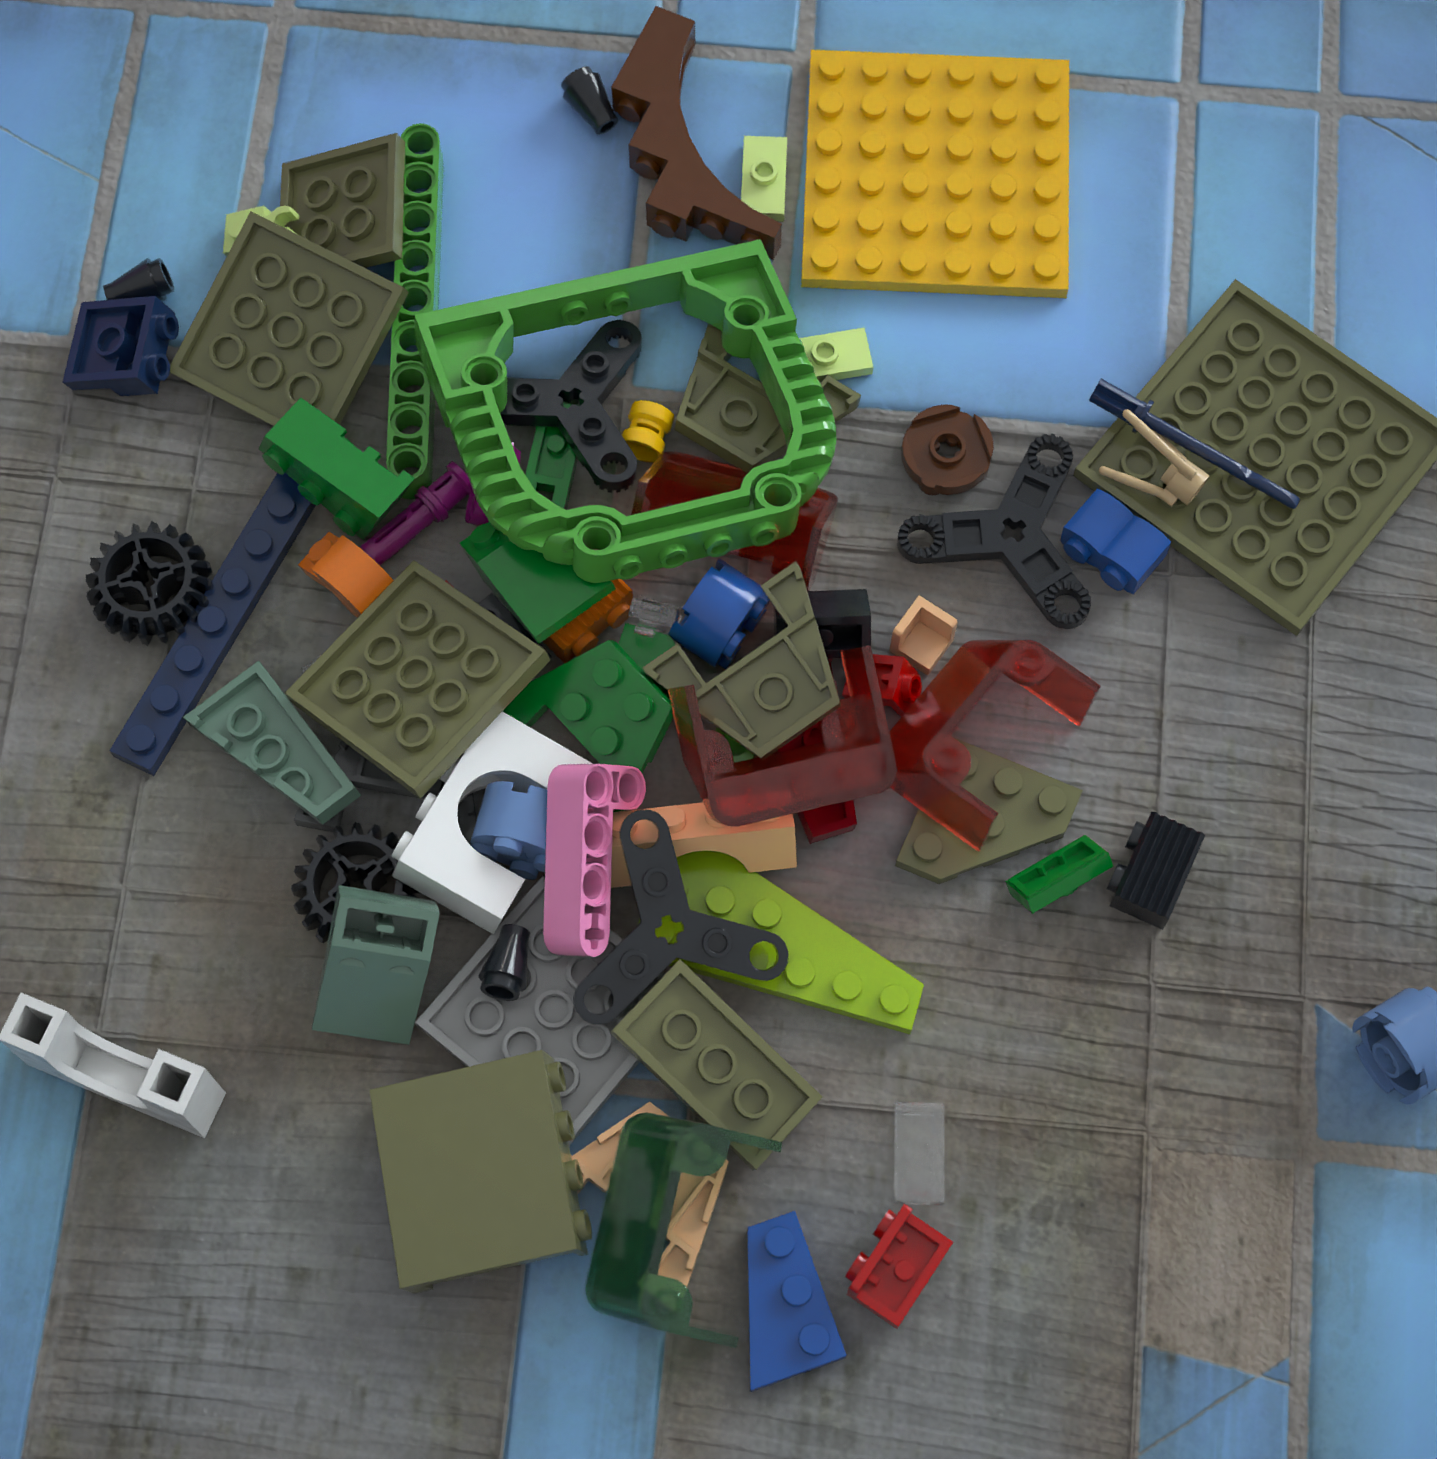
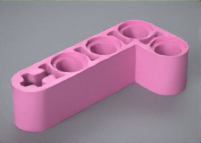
(581, 852)

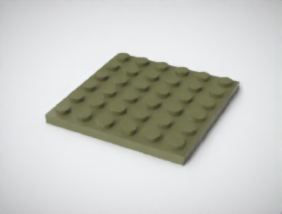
(1298, 417)

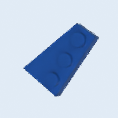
(787, 1305)

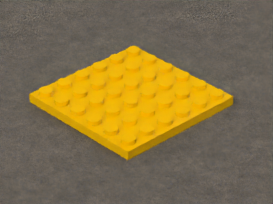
(937, 174)

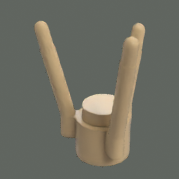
(1182, 476)

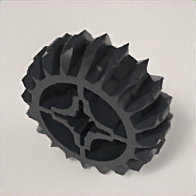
(112, 588)
(335, 855)

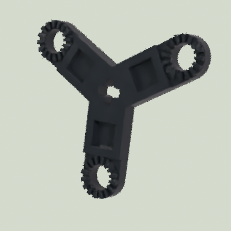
(585, 427)
(980, 535)
(703, 937)

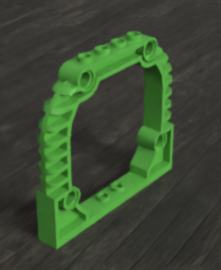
(726, 287)

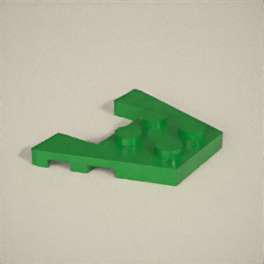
(603, 704)

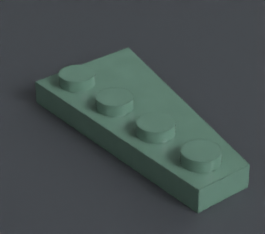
(270, 738)

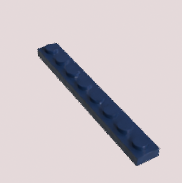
(206, 643)

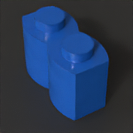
(1114, 541)

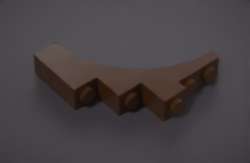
(662, 149)

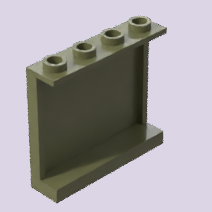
(479, 1170)

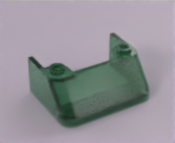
(637, 1215)

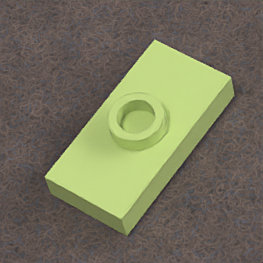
(765, 175)
(839, 354)

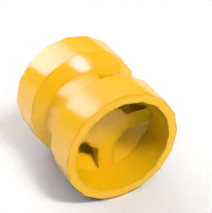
(647, 429)

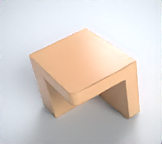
(923, 635)

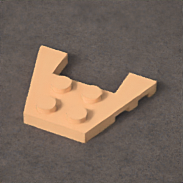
(692, 1203)

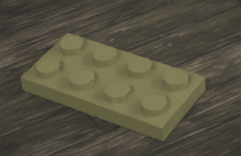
(715, 1061)

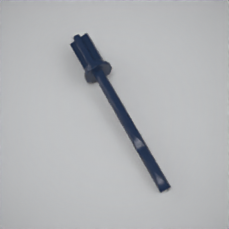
(1116, 401)

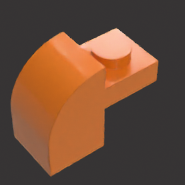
(346, 572)

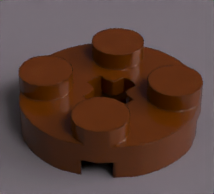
(941, 474)

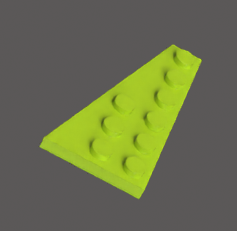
(824, 962)

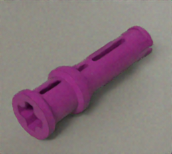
(430, 506)

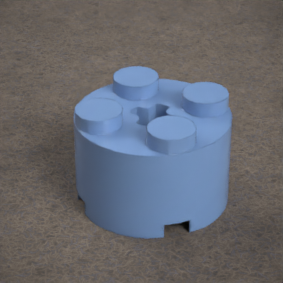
(513, 828)
(1401, 1043)

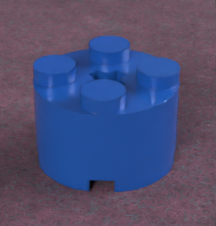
(719, 613)

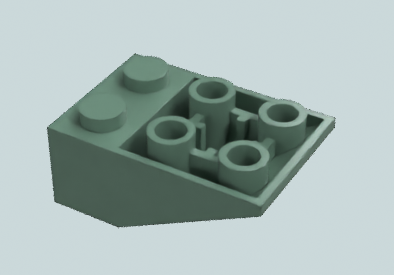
(375, 964)

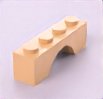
(756, 845)

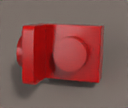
(897, 681)

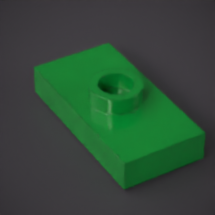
(1059, 874)

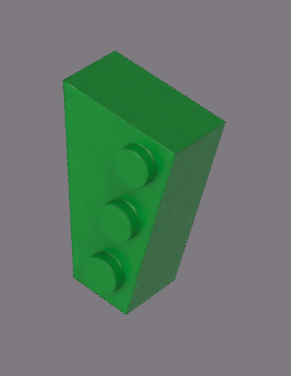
(333, 469)

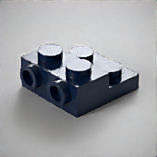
(121, 346)

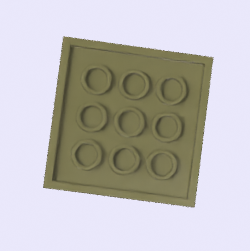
(287, 325)
(417, 678)

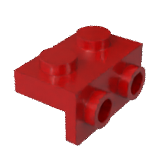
(898, 1266)

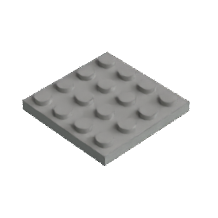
(542, 1018)

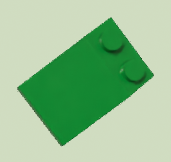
(534, 590)

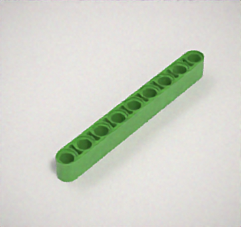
(418, 249)

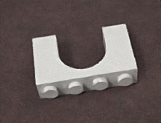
(439, 857)
(159, 1087)

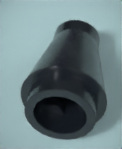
(587, 95)
(143, 280)
(506, 966)

